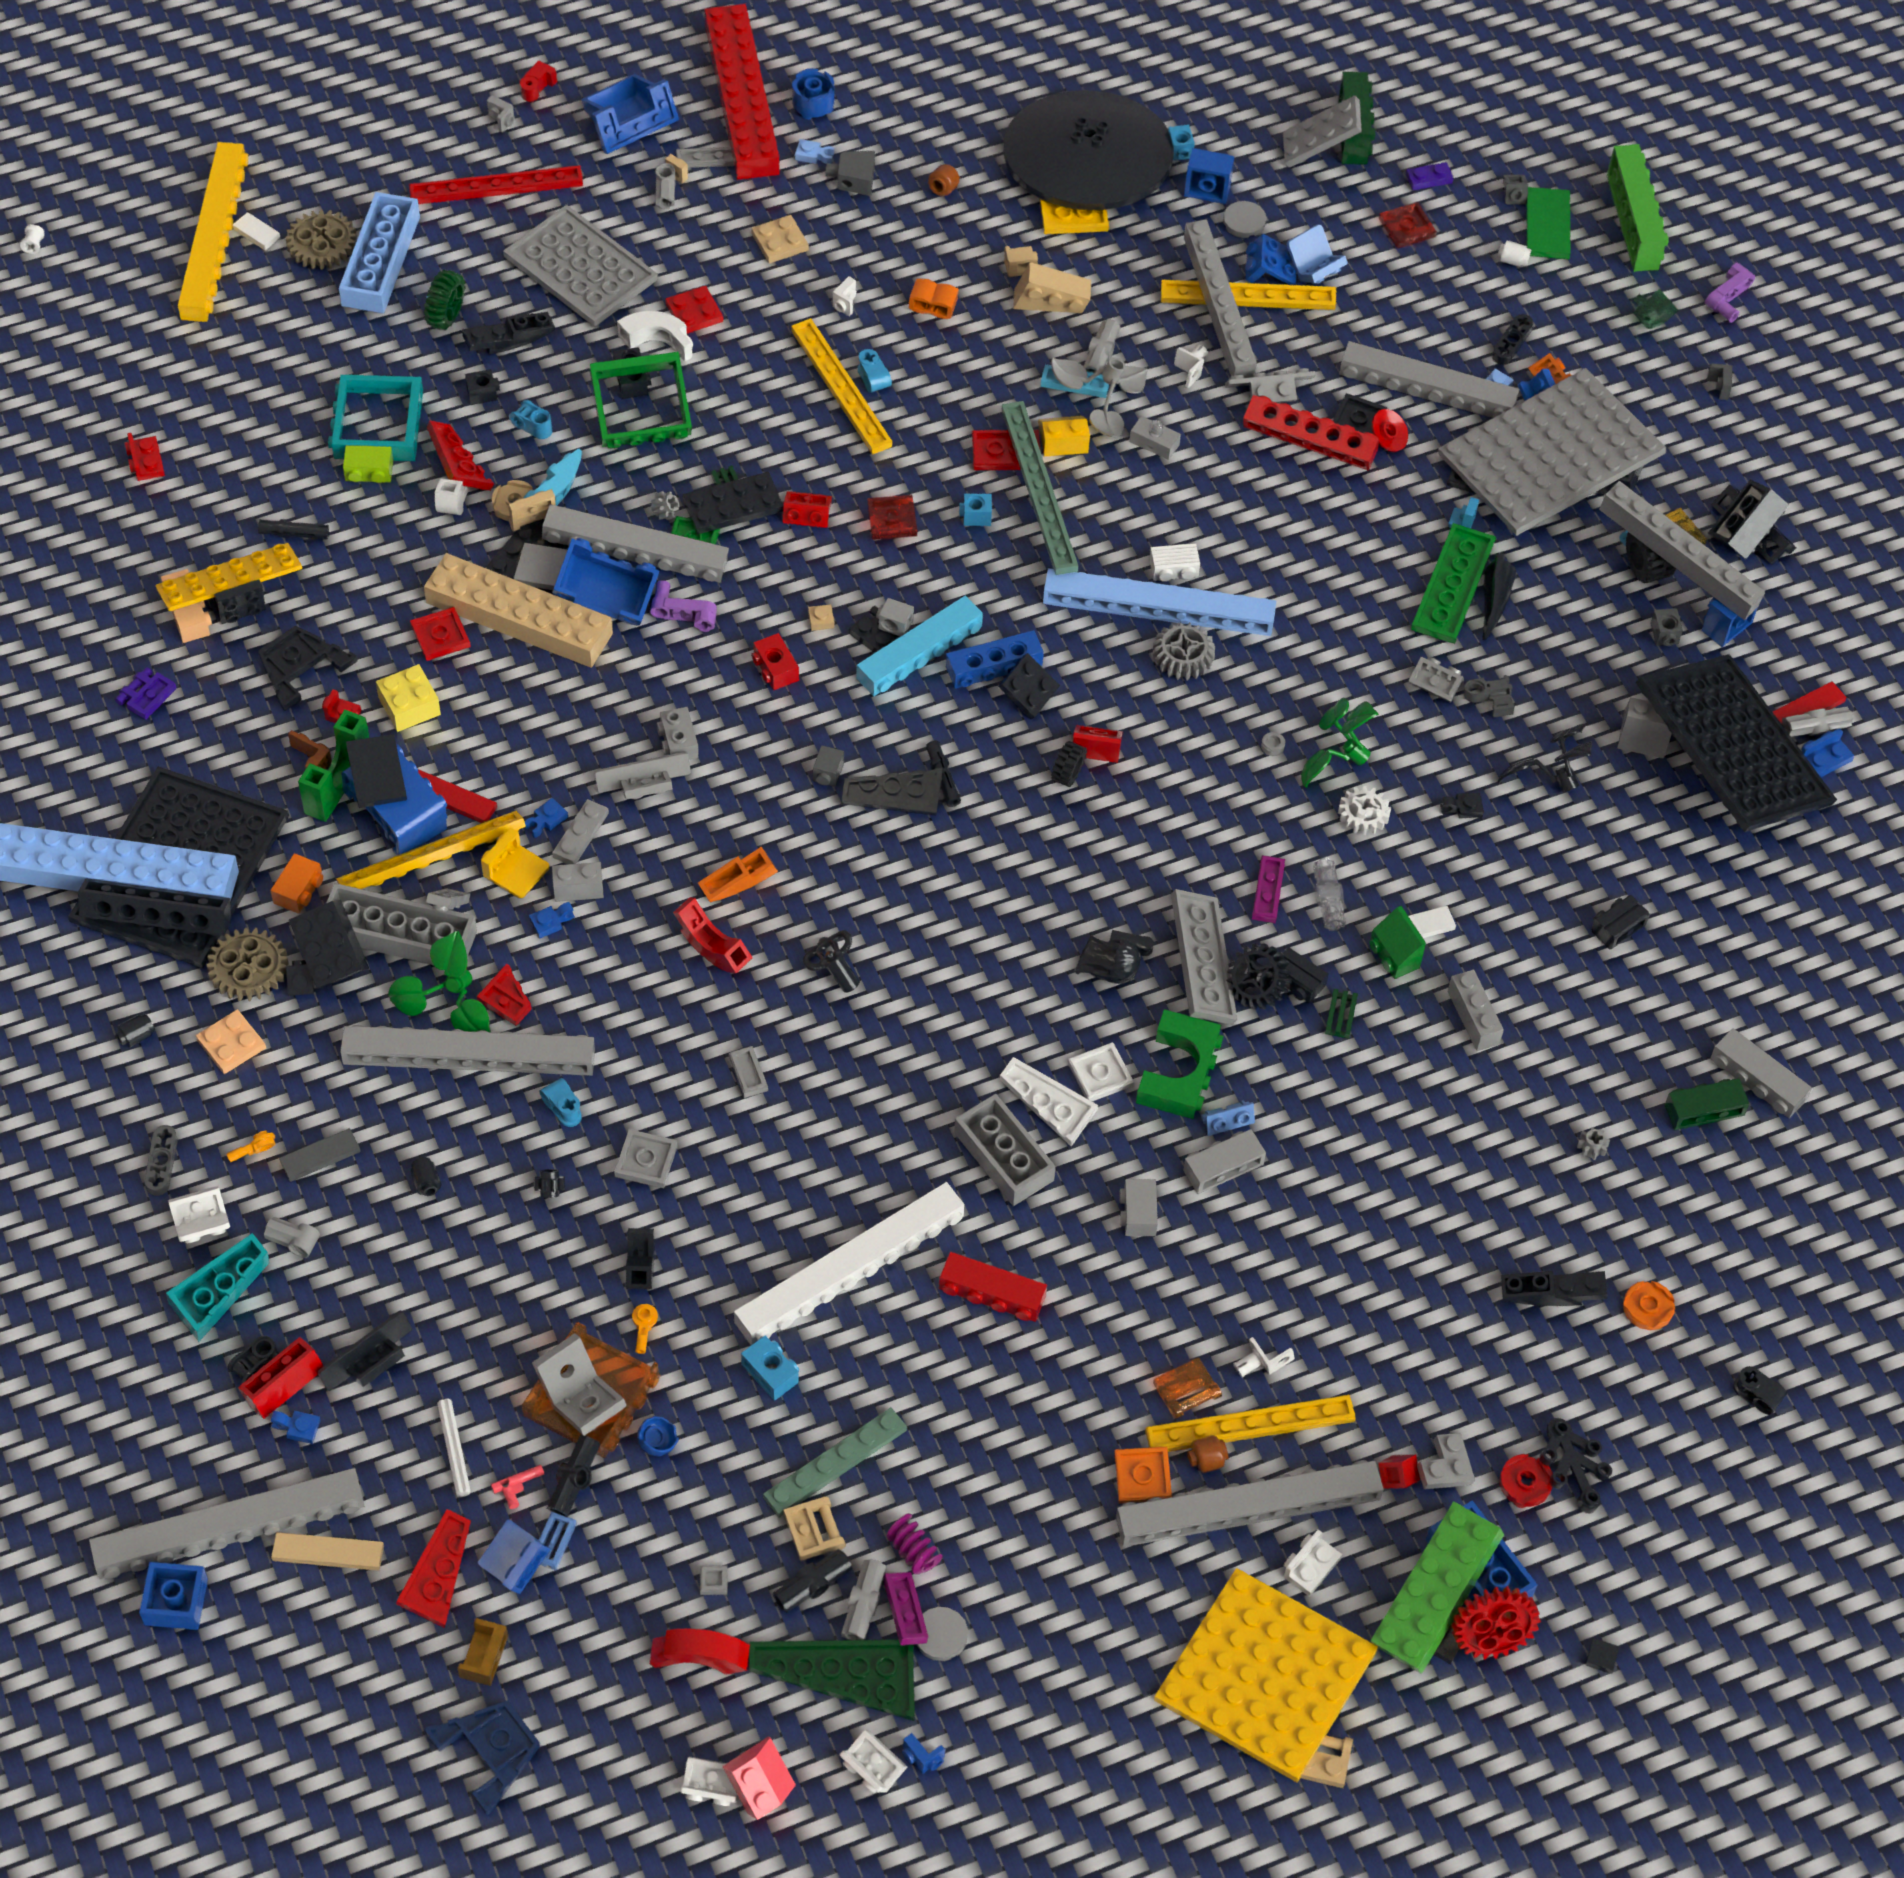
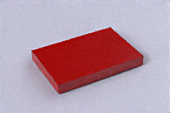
(995, 450)

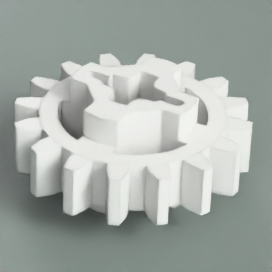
(1364, 810)

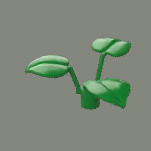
(1352, 747)
(447, 955)

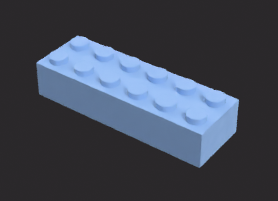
(379, 252)

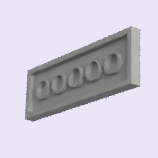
(1203, 957)

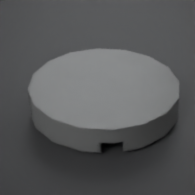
(1244, 219)
(946, 1634)

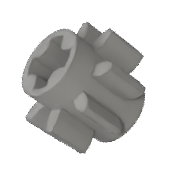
(665, 505)
(1593, 1143)

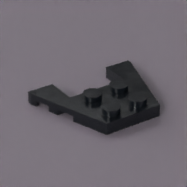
(295, 654)

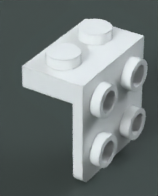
(199, 1214)

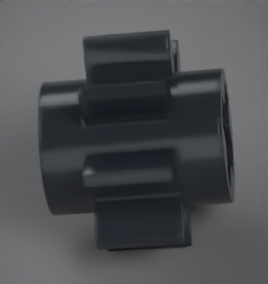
(549, 1183)

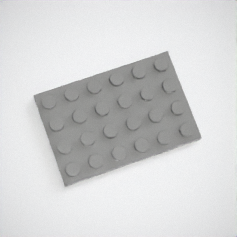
(580, 265)

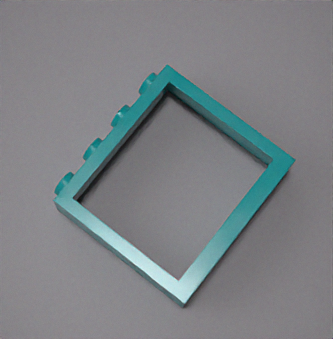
(411, 386)

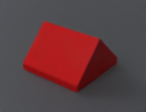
(1100, 742)

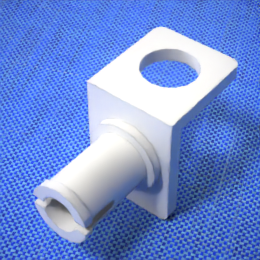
(1191, 362)
(1258, 1358)

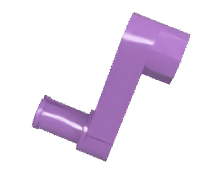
(1739, 281)
(699, 611)

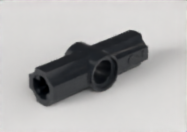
(573, 1475)
(812, 1580)

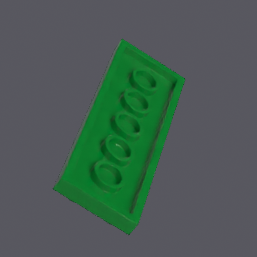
(1453, 583)

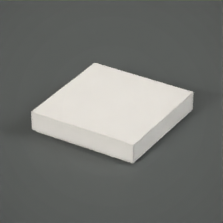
(1100, 1072)

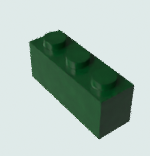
(1706, 1103)

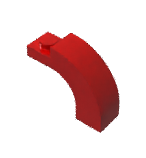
(719, 949)
(700, 1647)

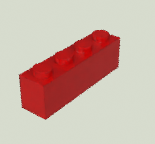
(992, 1287)

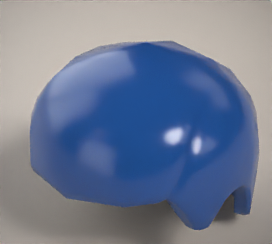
(657, 1436)

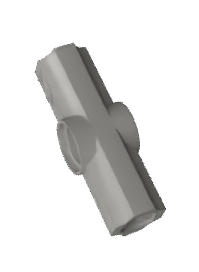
(1102, 346)
(1818, 721)
(863, 1600)

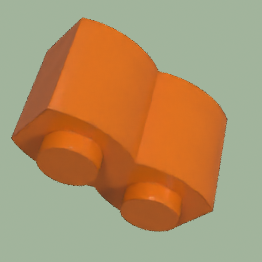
(933, 298)

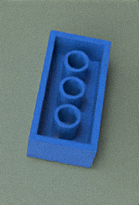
(1501, 1570)

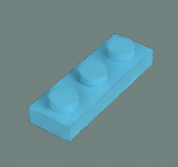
(1096, 387)

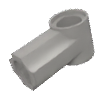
(665, 185)
(297, 1238)

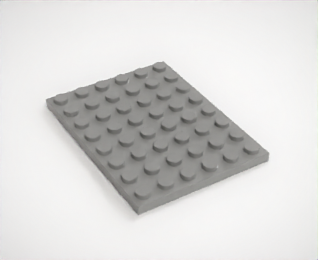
(1551, 451)

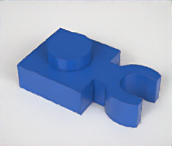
(548, 816)

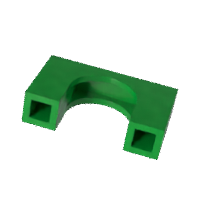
(321, 787)
(1183, 1094)

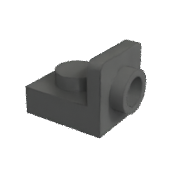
(1516, 189)
(1723, 377)

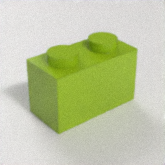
(368, 463)

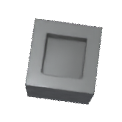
(895, 617)

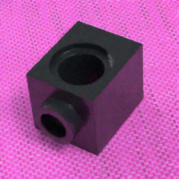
(482, 387)

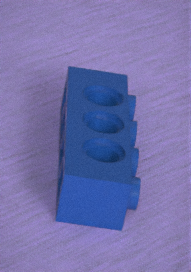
(991, 659)

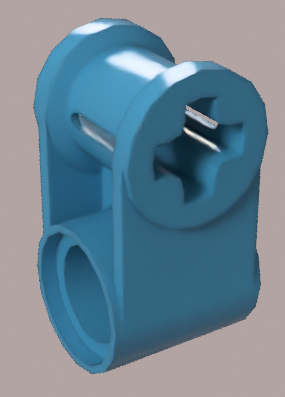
(873, 371)
(532, 420)
(562, 1102)

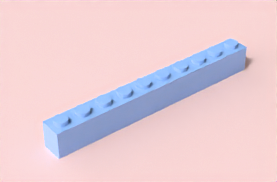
(1160, 602)

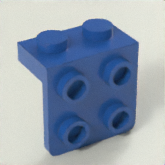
(1269, 257)

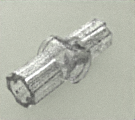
(1329, 894)

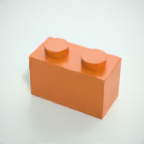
(297, 883)

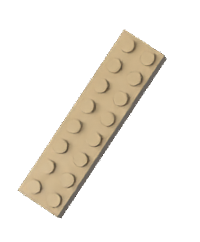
(519, 610)

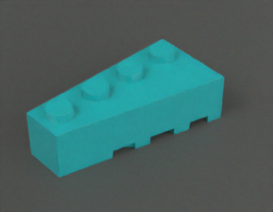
(216, 1286)

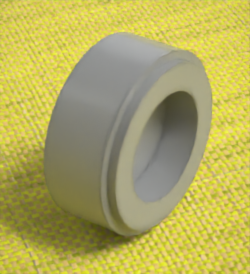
(1273, 744)

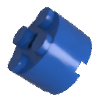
(813, 93)

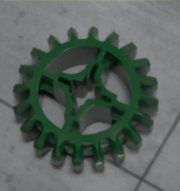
(444, 299)

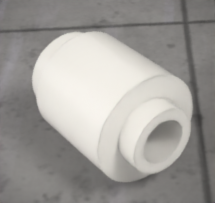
(1514, 253)

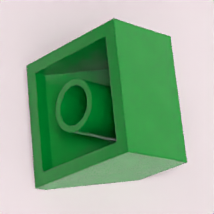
(1398, 943)

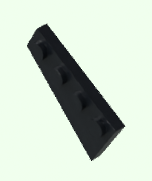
(899, 792)

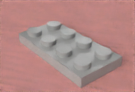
(1322, 131)

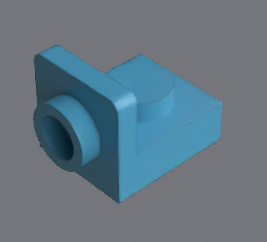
(1466, 515)

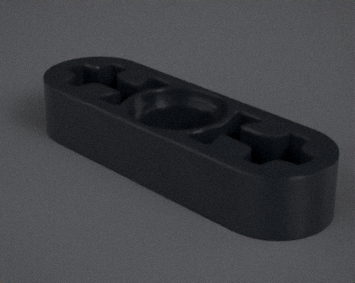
(1512, 347)

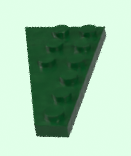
(857, 1671)

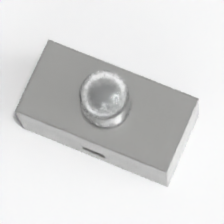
(1155, 437)

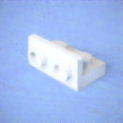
(1311, 1563)

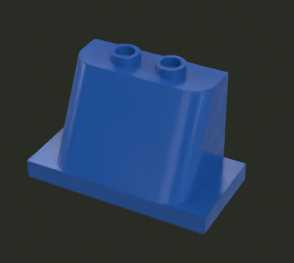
(630, 110)

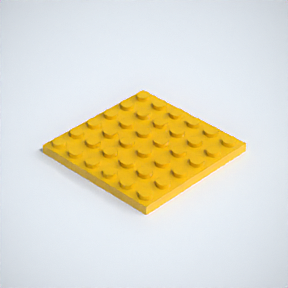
(1266, 1674)

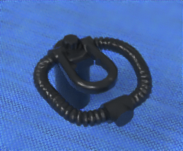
(834, 960)

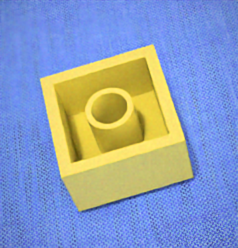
(408, 698)

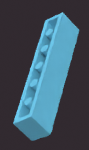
(919, 646)

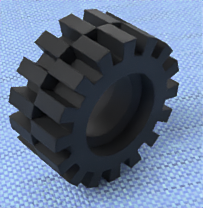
(1069, 763)

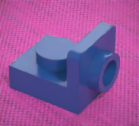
(1537, 384)

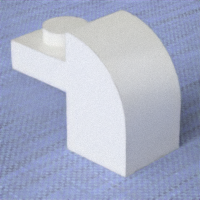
(450, 496)

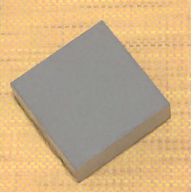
(713, 1580)

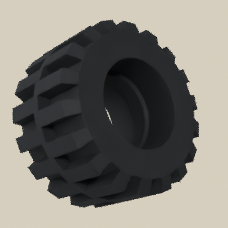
(1645, 562)

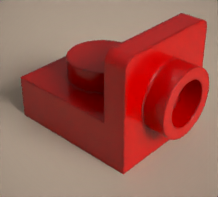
(334, 706)

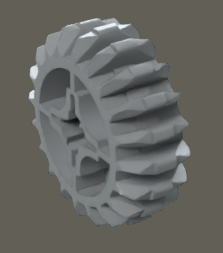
(1175, 642)

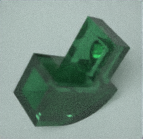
(1655, 310)

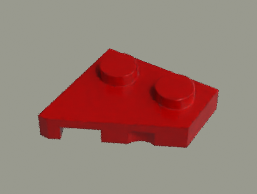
(505, 997)

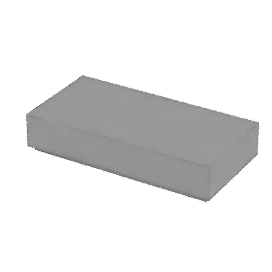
(748, 1071)

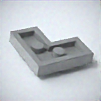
(1451, 1468)

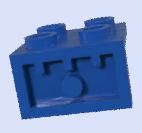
(513, 1556)

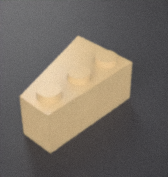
(1051, 290)

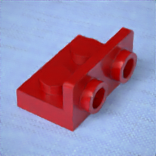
(145, 456)
(806, 509)

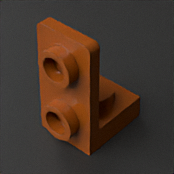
(318, 753)

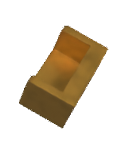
(484, 1652)

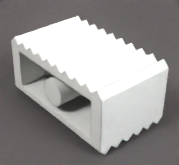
(1174, 562)

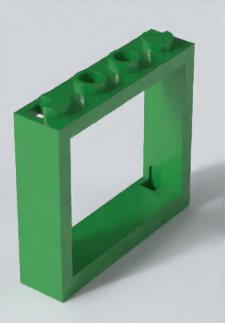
(635, 366)

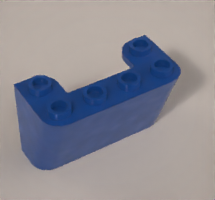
(604, 583)

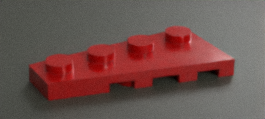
(456, 459)
(435, 1575)

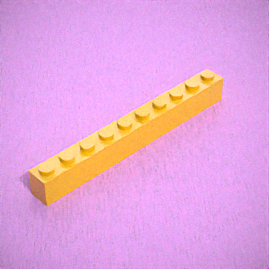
(212, 232)

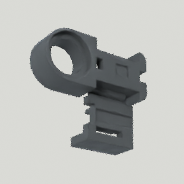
(1496, 690)

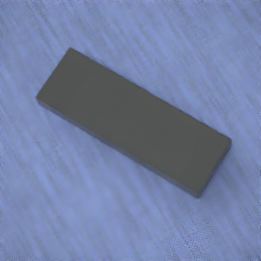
(319, 1154)

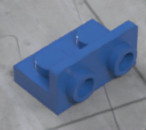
(1827, 752)

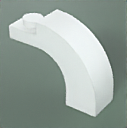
(656, 326)

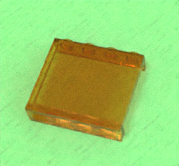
(618, 1370)

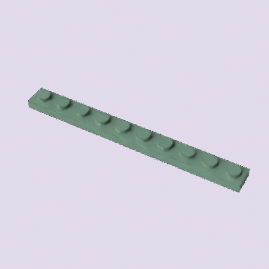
(1039, 488)

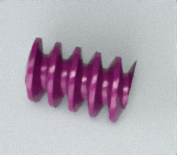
(911, 1545)

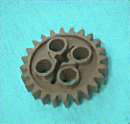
(321, 239)
(247, 964)

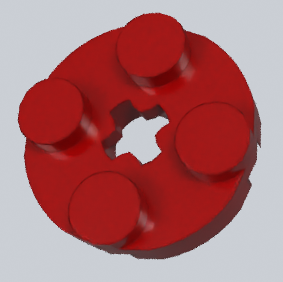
(1521, 1494)

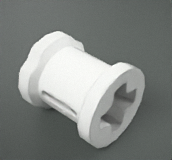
(33, 235)

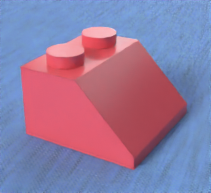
(760, 1778)

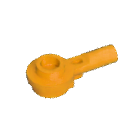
(262, 1142)
(644, 1318)

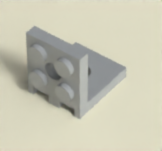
(577, 1387)

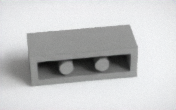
(1475, 1010)
(1224, 1161)

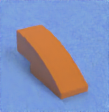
(738, 875)

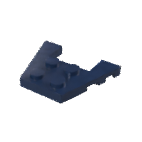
(498, 1739)

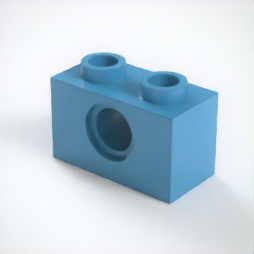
(776, 1380)

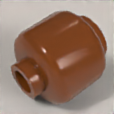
(943, 180)
(1208, 1453)

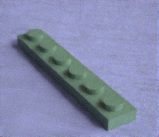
(835, 1462)

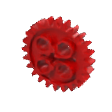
(1495, 1622)

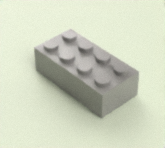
(1004, 1149)

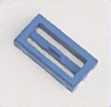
(564, 1542)

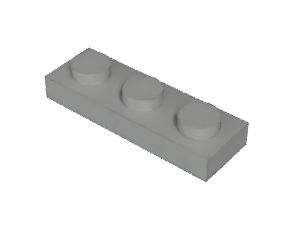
(580, 832)
(447, 899)

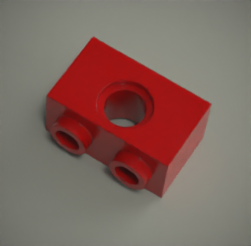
(771, 650)

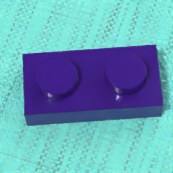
(1429, 176)

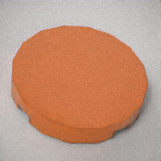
(1649, 1305)

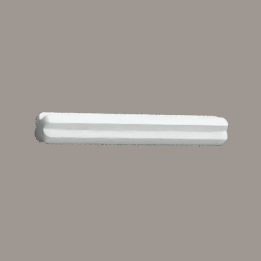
(454, 1447)

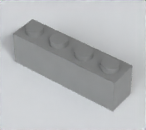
(1761, 1073)

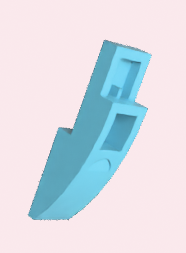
(560, 476)

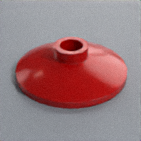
(1390, 430)

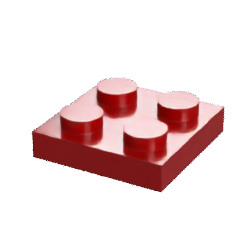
(695, 309)
(440, 633)

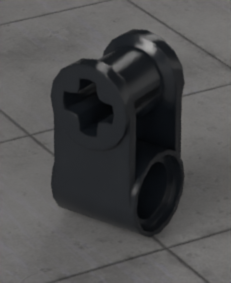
(250, 1361)
(1761, 1390)

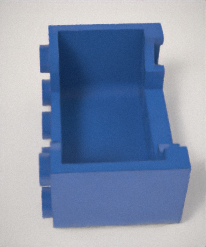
(408, 821)

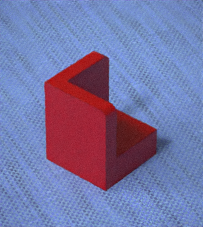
(1399, 1471)

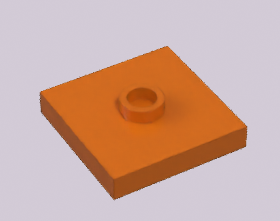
(1142, 1474)

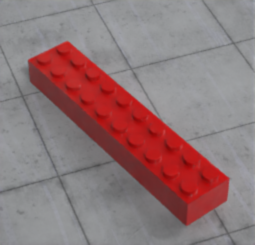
(742, 92)

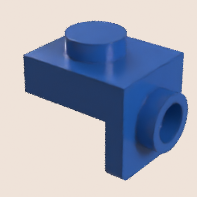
(916, 1754)

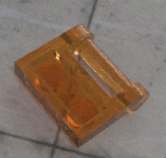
(1183, 1381)

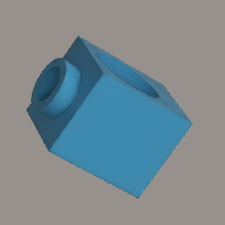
(1182, 141)
(976, 509)

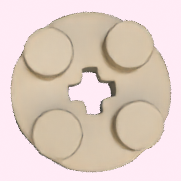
(506, 493)

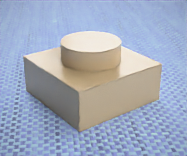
(680, 166)
(821, 617)

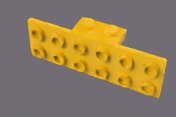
(217, 578)

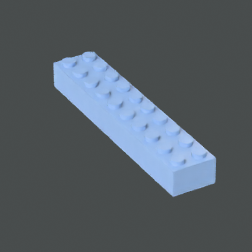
(68, 858)

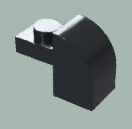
(640, 1258)

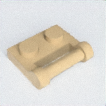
(530, 509)
(806, 1531)
(1330, 1768)

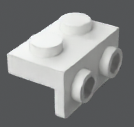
(873, 1762)
(707, 1780)

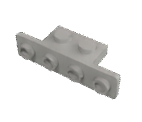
(1277, 387)
(643, 776)

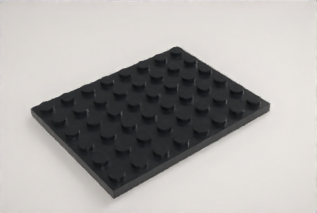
(1736, 742)
(196, 817)

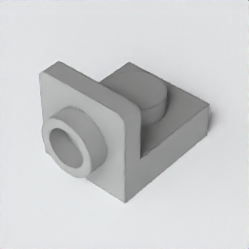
(501, 111)

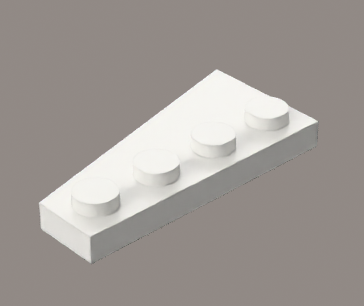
(1053, 1102)

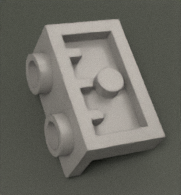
(1436, 679)

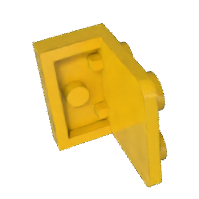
(513, 865)

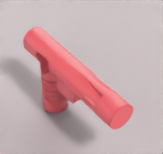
(515, 1484)

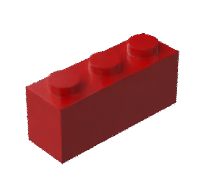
(281, 1377)

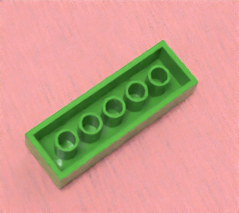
(1637, 207)
(1437, 1587)

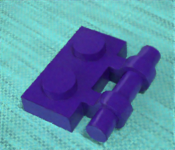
(150, 696)

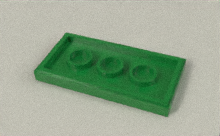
(1548, 222)

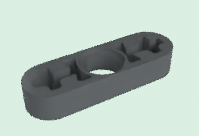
(158, 1150)

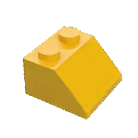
(1064, 435)

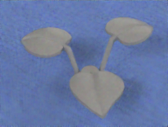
(1130, 379)

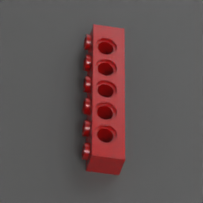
(1318, 442)

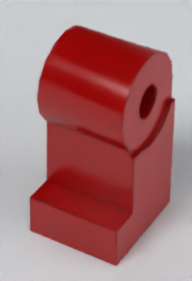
(536, 80)

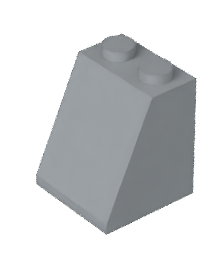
(1643, 730)

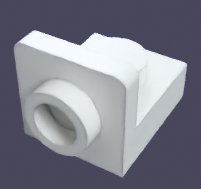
(844, 296)

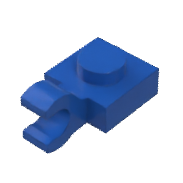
(549, 921)
(299, 1427)

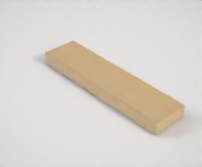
(327, 1551)

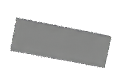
(706, 157)

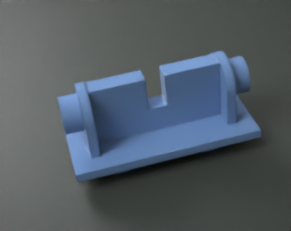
(1231, 1118)

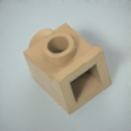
(1018, 259)

